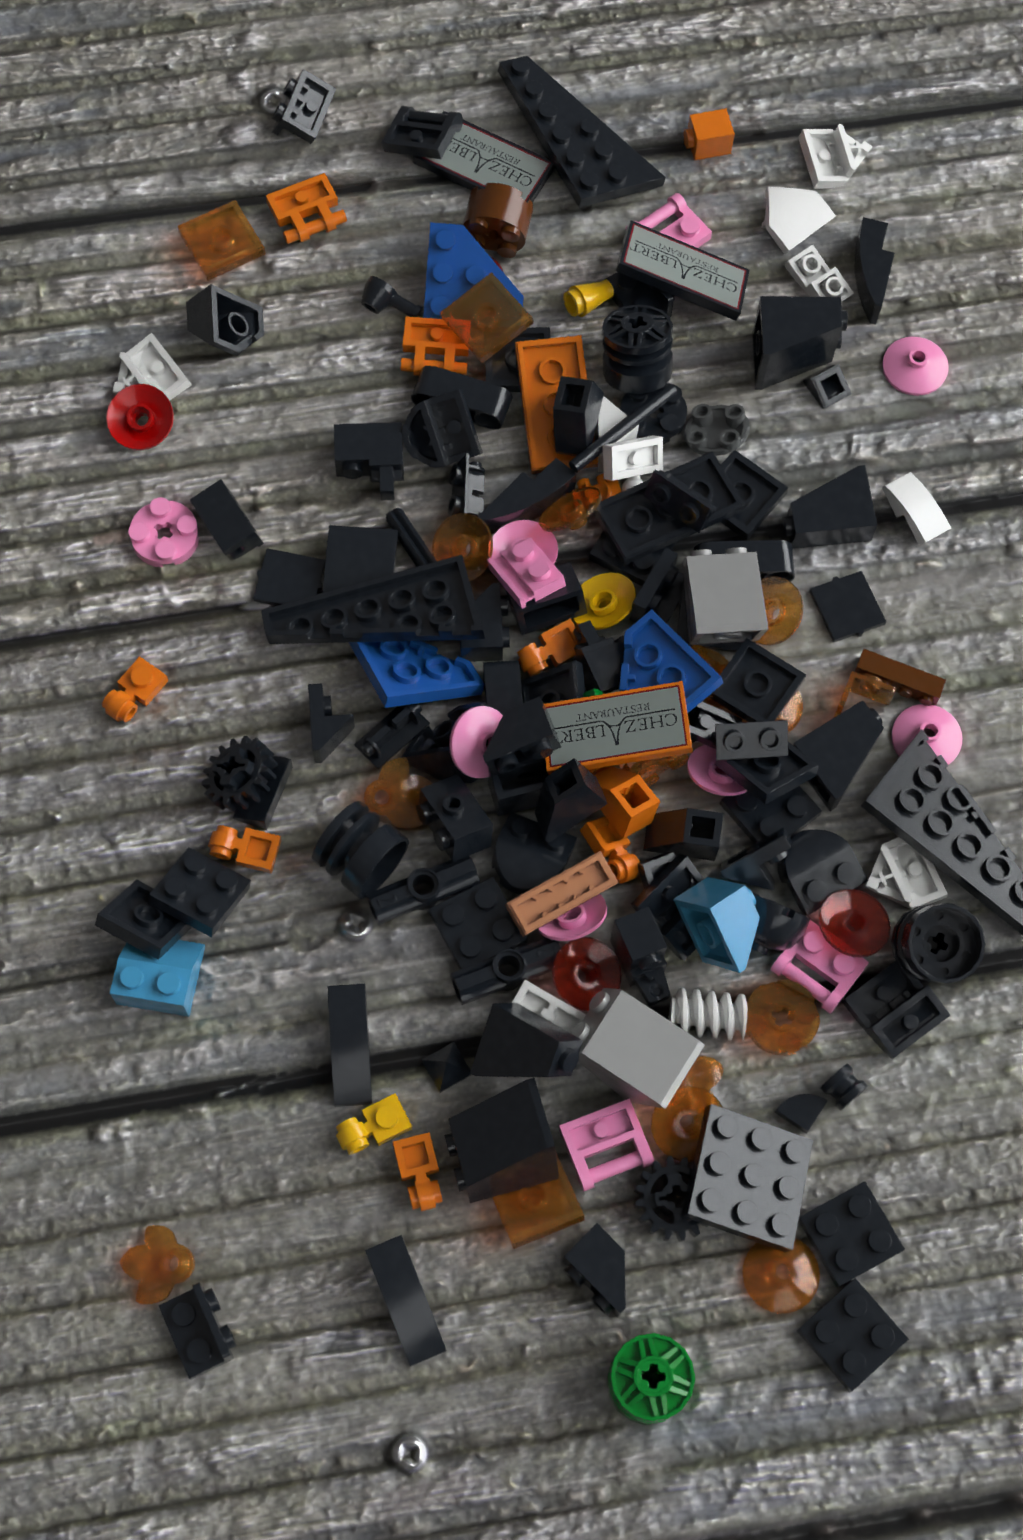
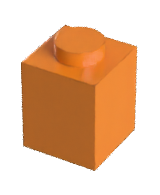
(709, 134)

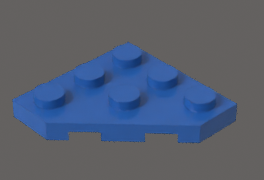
(455, 266)
(660, 656)
(415, 672)

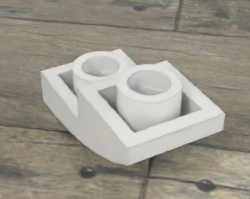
(816, 277)
(918, 506)

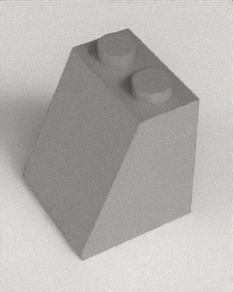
(723, 597)
(635, 1048)

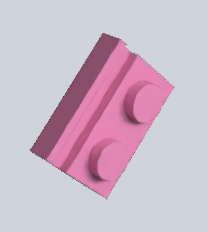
(526, 572)

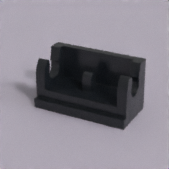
(226, 520)

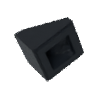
(828, 385)

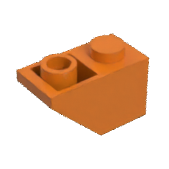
(629, 800)

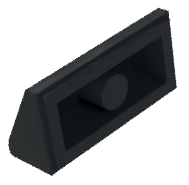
(261, 813)

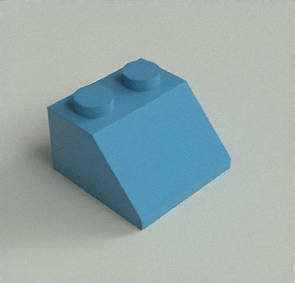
(720, 921)
(158, 984)

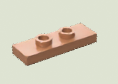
(561, 893)

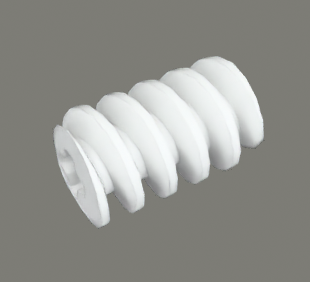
(709, 1013)

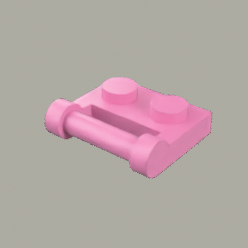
(687, 228)
(824, 960)
(602, 1132)

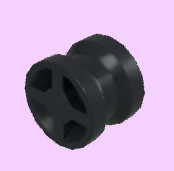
(844, 1087)

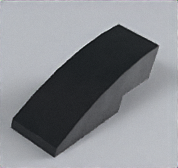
(872, 266)
(528, 497)
(350, 1045)
(405, 1300)

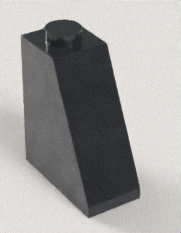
(833, 513)
(841, 750)
(524, 1045)

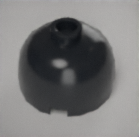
(778, 926)

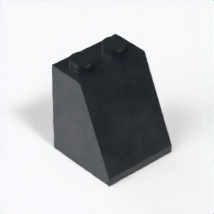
(795, 336)
(503, 1144)

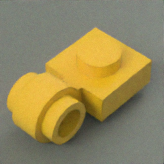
(383, 1120)

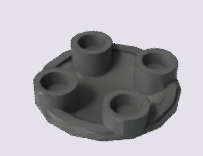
(716, 429)

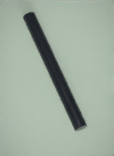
(623, 427)

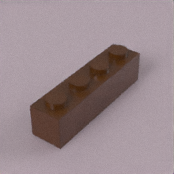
(905, 678)

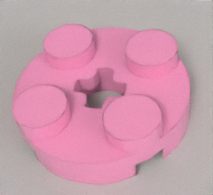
(159, 515)

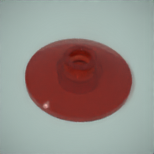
(863, 914)
(597, 963)

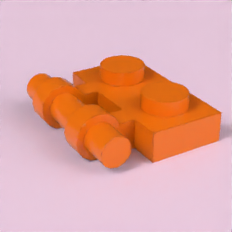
(304, 200)
(432, 337)

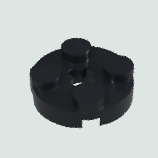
(666, 423)

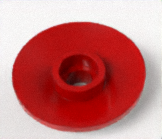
(131, 405)

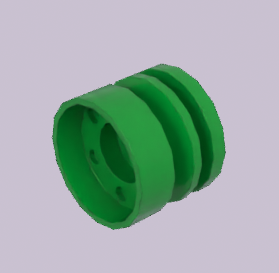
(632, 1394)

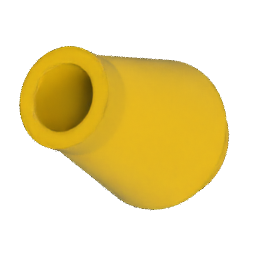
(586, 297)

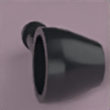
(379, 295)

